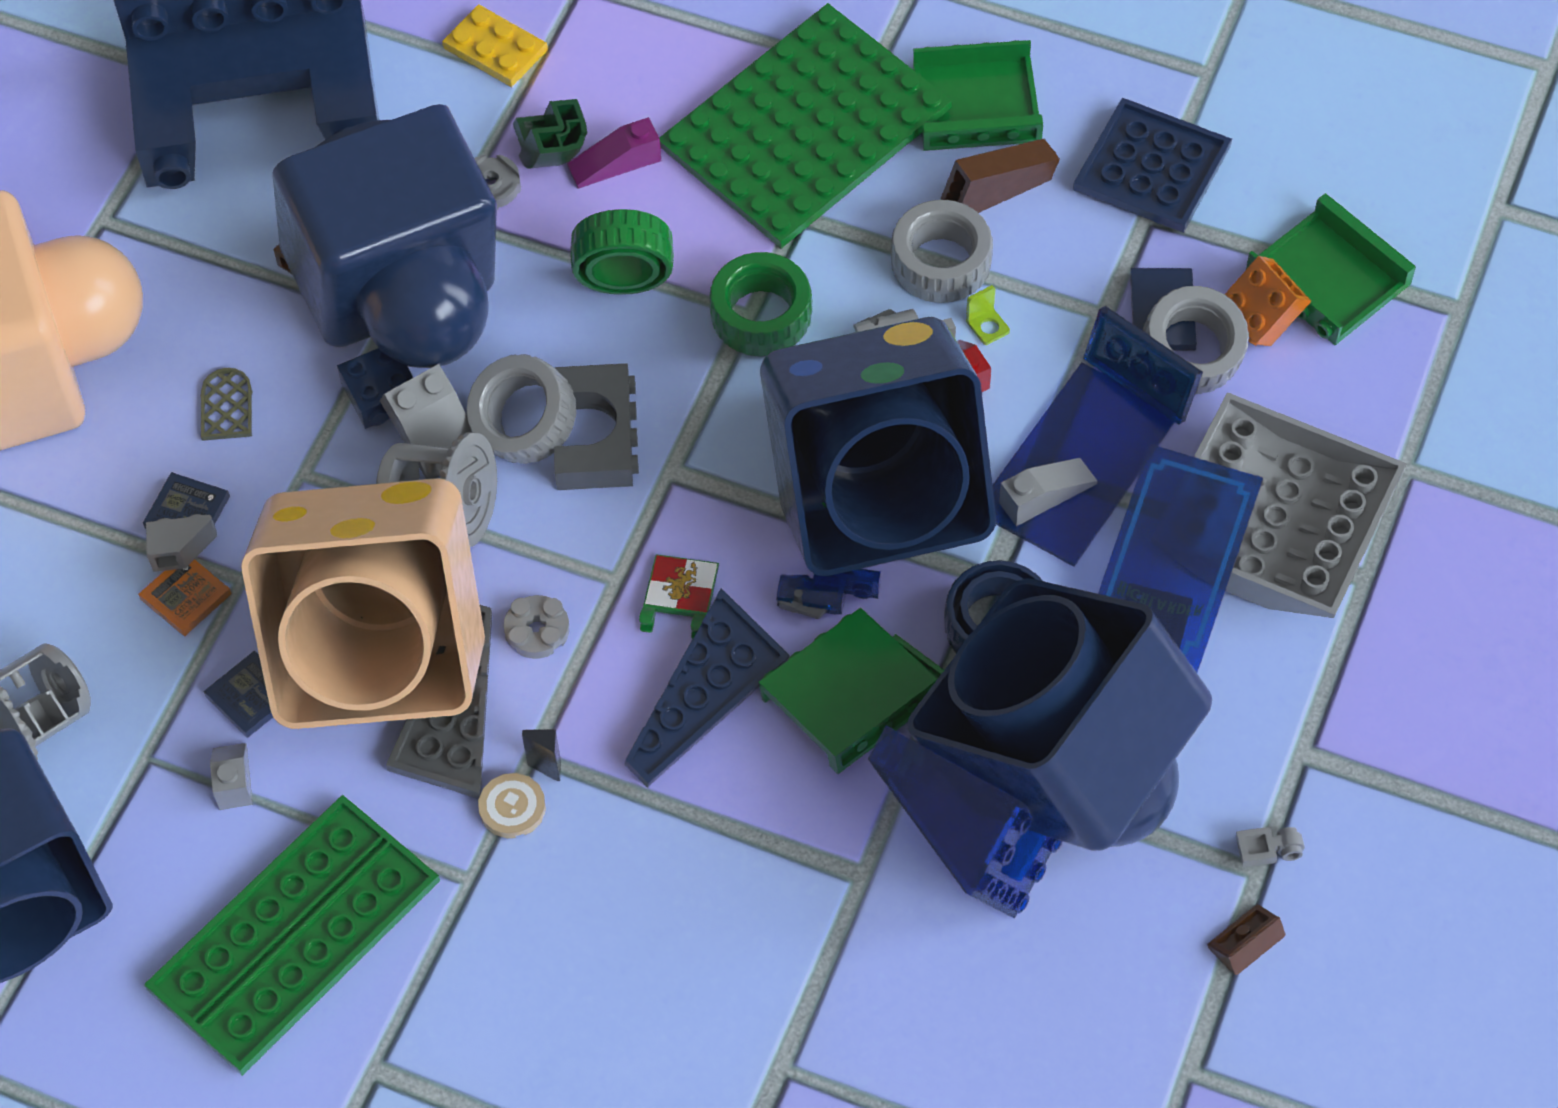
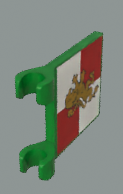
(679, 588)

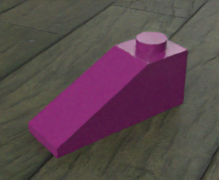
(617, 153)

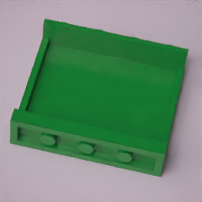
(988, 91)
(1339, 268)
(848, 687)

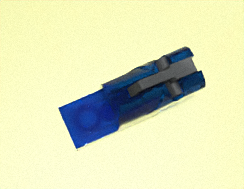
(825, 593)

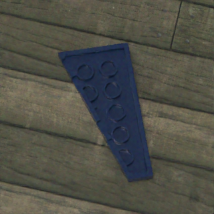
(708, 684)

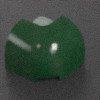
(551, 137)

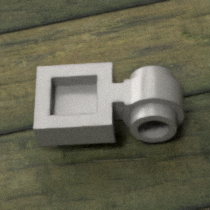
(1260, 847)

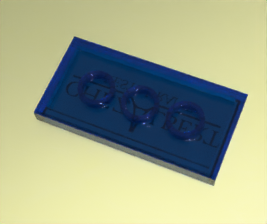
(1142, 365)

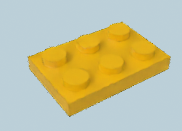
(495, 45)

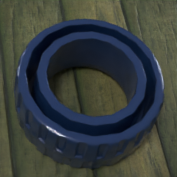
(972, 585)

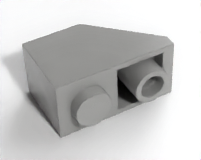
(178, 541)

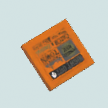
(185, 596)

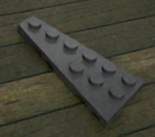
(448, 748)

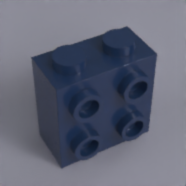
(367, 381)

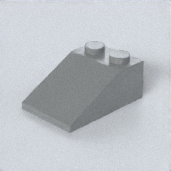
(427, 412)

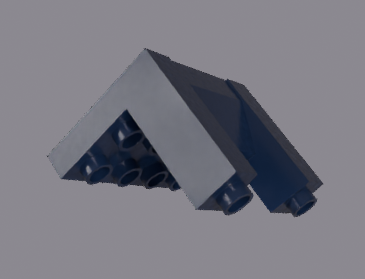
(233, 50)

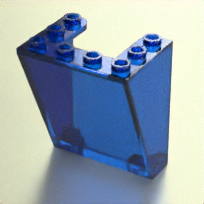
(967, 823)

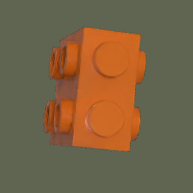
(1267, 300)

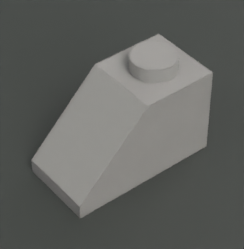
(231, 776)

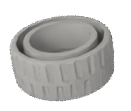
(941, 221)
(1215, 312)
(497, 384)

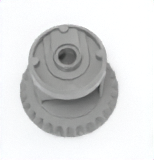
(467, 465)
(61, 697)

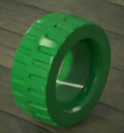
(621, 252)
(753, 274)

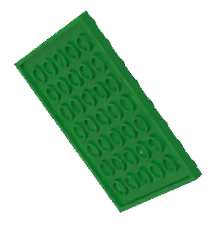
(804, 124)

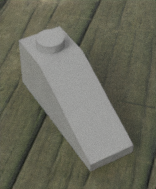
(1043, 488)

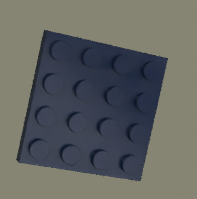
(1152, 164)

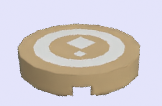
(512, 805)

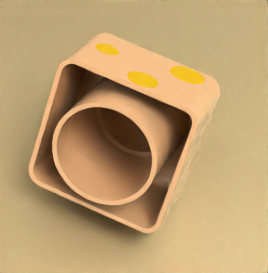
(372, 554)

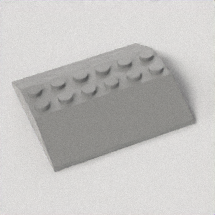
(1312, 510)

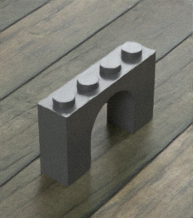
(610, 460)

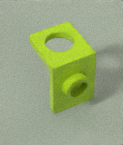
(980, 310)

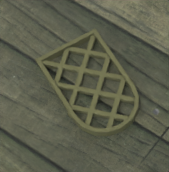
(226, 397)

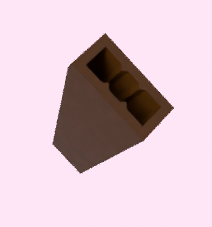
(1000, 174)

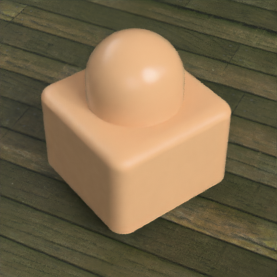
(57, 311)

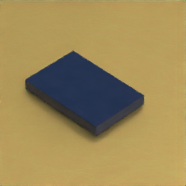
(1148, 287)

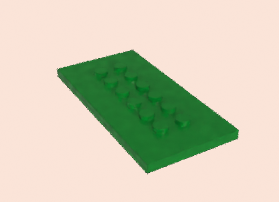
(291, 934)

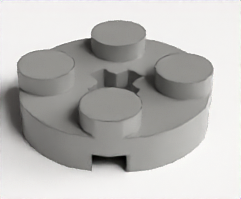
(507, 176)
(533, 609)

